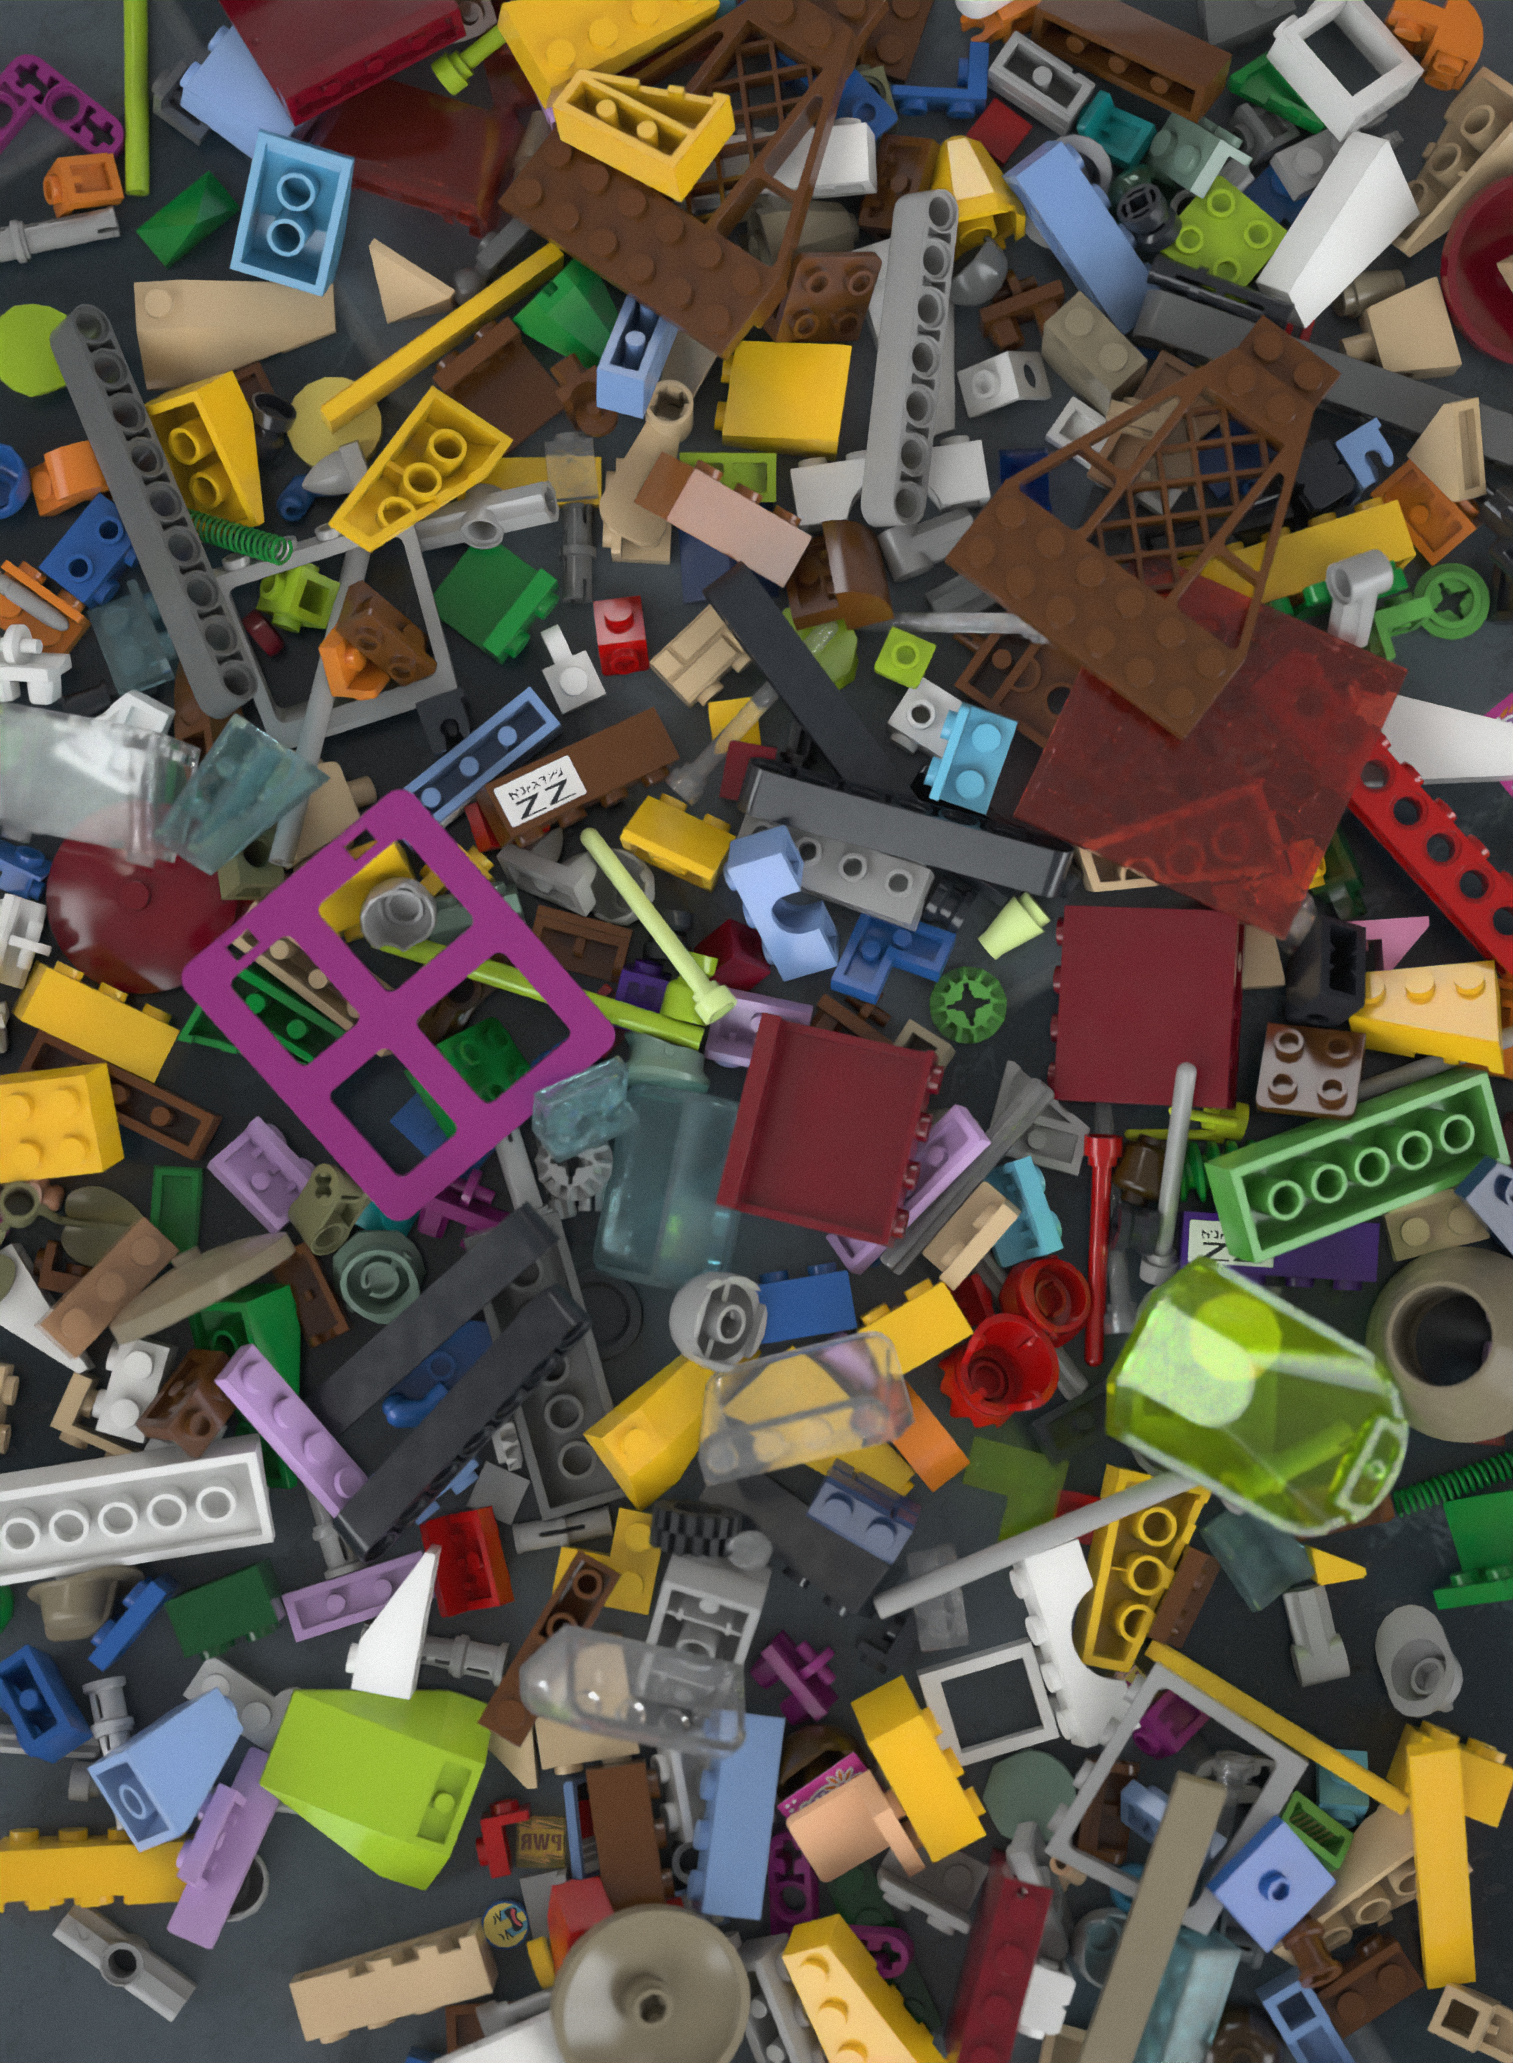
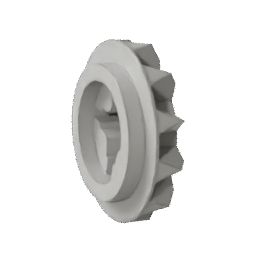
(587, 1179)
(507, 1446)

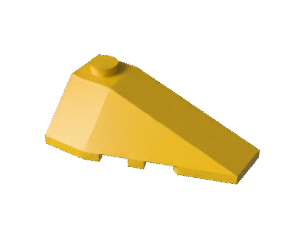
(423, 467)
(654, 1431)

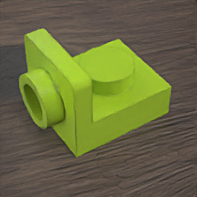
(904, 658)

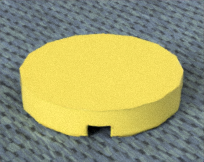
(312, 438)

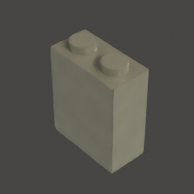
(1091, 354)

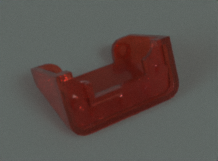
(426, 150)

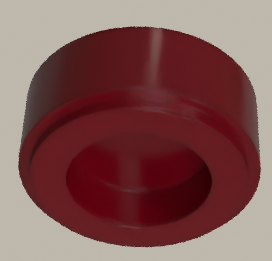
(263, 632)

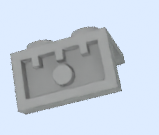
(940, 1890)

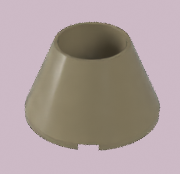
(1484, 1403)

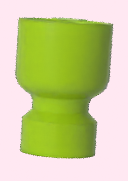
(678, 995)

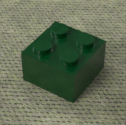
(226, 1608)

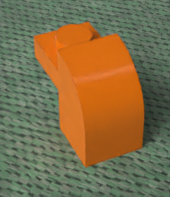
(67, 479)
(929, 1446)

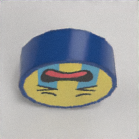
(505, 1923)

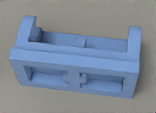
(1354, 452)

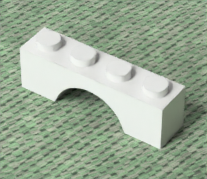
(830, 489)
(1051, 1590)

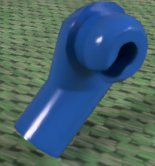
(295, 500)
(410, 1413)

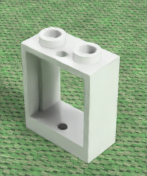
(1320, 87)
(1047, 1705)

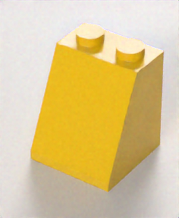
(784, 398)

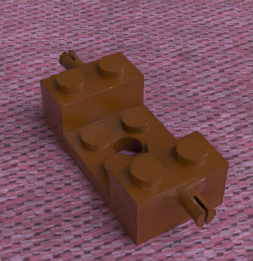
(1017, 679)

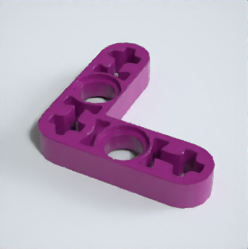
(26, 101)
(784, 1919)

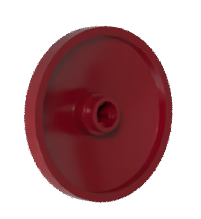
(1470, 278)
(133, 920)

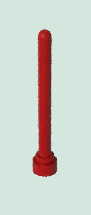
(1102, 1156)

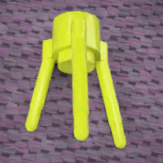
(1220, 1125)

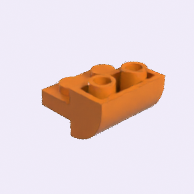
(1443, 37)

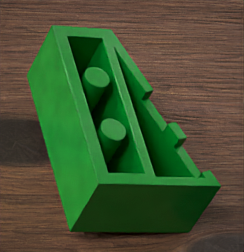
(286, 1014)

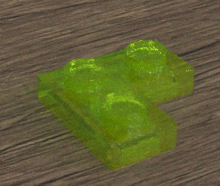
(1022, 1476)

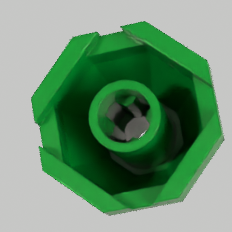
(571, 314)

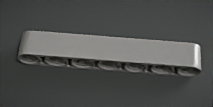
(909, 358)

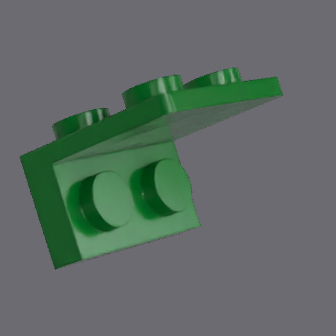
(1484, 1545)

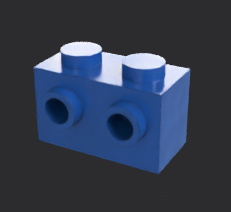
(92, 554)
(807, 1303)
(41, 1705)

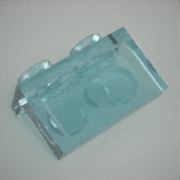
(130, 642)
(584, 1110)

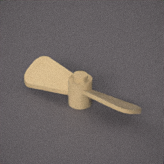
(680, 381)

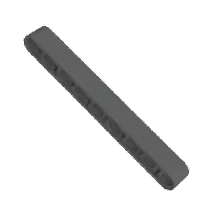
(1361, 393)
(153, 512)

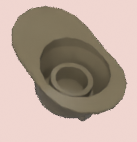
(83, 1602)

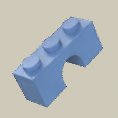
(793, 936)
(1302, 2020)

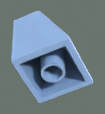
(235, 96)
(168, 1768)

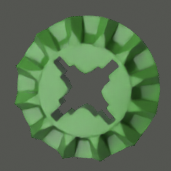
(1472, 609)
(954, 1023)

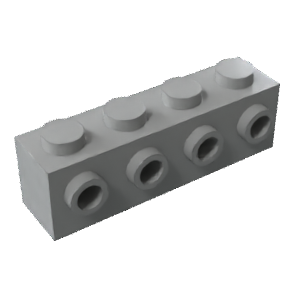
(857, 875)
(777, 2018)

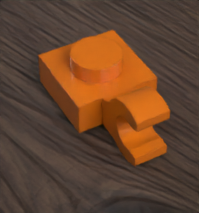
(1004, 22)

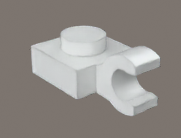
(571, 677)

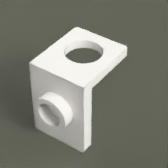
(1002, 382)

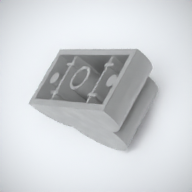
(709, 1607)

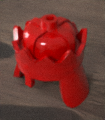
(1000, 1371)

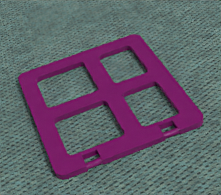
(391, 1016)

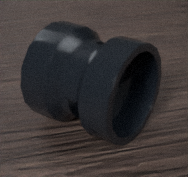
(1149, 217)
(271, 419)
(680, 923)

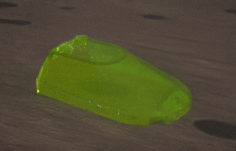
(1257, 1402)

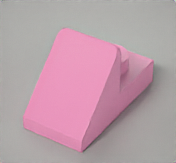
(1392, 938)

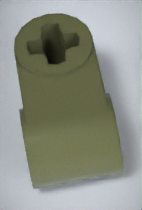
(327, 1209)

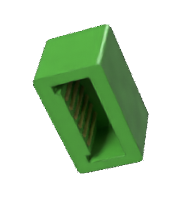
(1317, 1830)

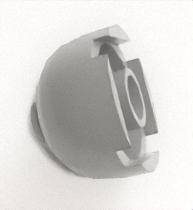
(718, 1320)

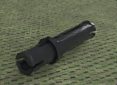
(1165, 274)

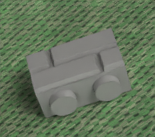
(1039, 84)

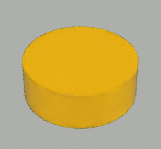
(542, 1960)

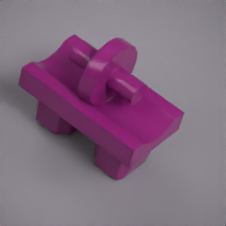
(461, 1208)
(802, 1672)

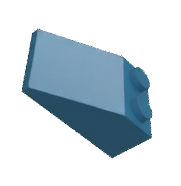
(294, 213)

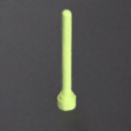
(710, 998)

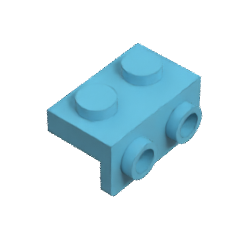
(1037, 1228)

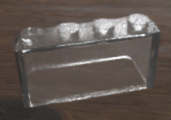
(802, 1406)
(637, 1692)

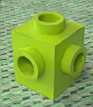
(298, 598)

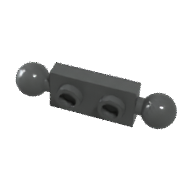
(496, 253)

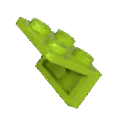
(1226, 236)

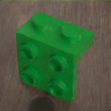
(495, 600)
(484, 1059)

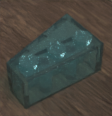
(236, 796)
(1189, 1999)

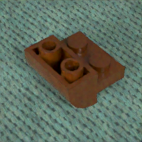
(840, 579)

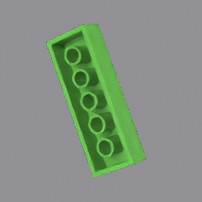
(1355, 1169)

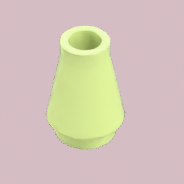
(1014, 925)

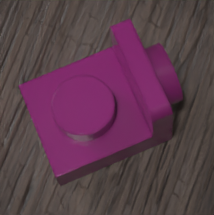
(1168, 1725)

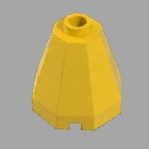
(981, 194)

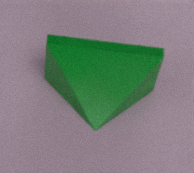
(188, 219)

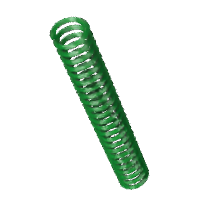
(243, 529)
(1460, 1474)

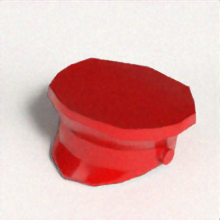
(1049, 1295)

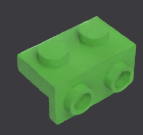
(1395, 618)

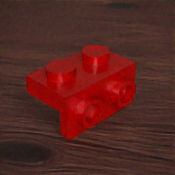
(471, 1561)

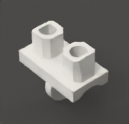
(23, 661)
(19, 937)

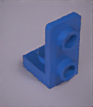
(956, 102)

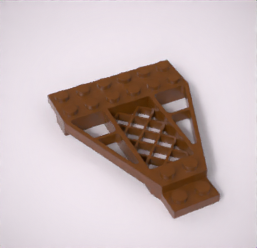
(670, 256)
(1095, 605)

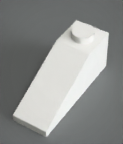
(27, 1304)
(393, 1645)

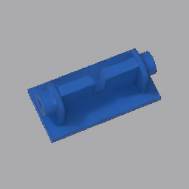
(23, 870)

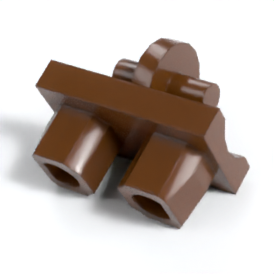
(1018, 304)
(578, 398)
(835, 1017)

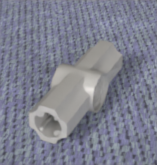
(487, 515)
(154, 1978)

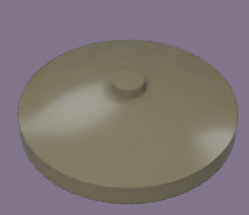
(198, 1282)
(650, 1991)

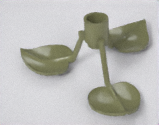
(91, 1222)

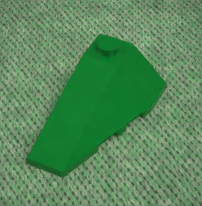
(268, 1320)

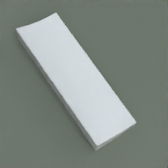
(133, 1509)

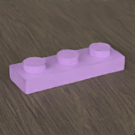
(347, 1597)

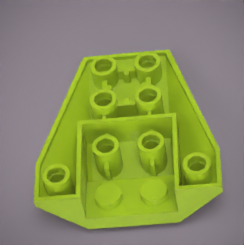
(381, 1773)

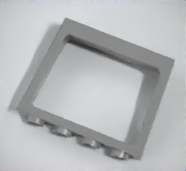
(347, 712)
(1288, 1769)

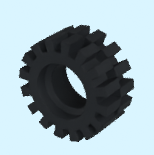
(694, 1527)

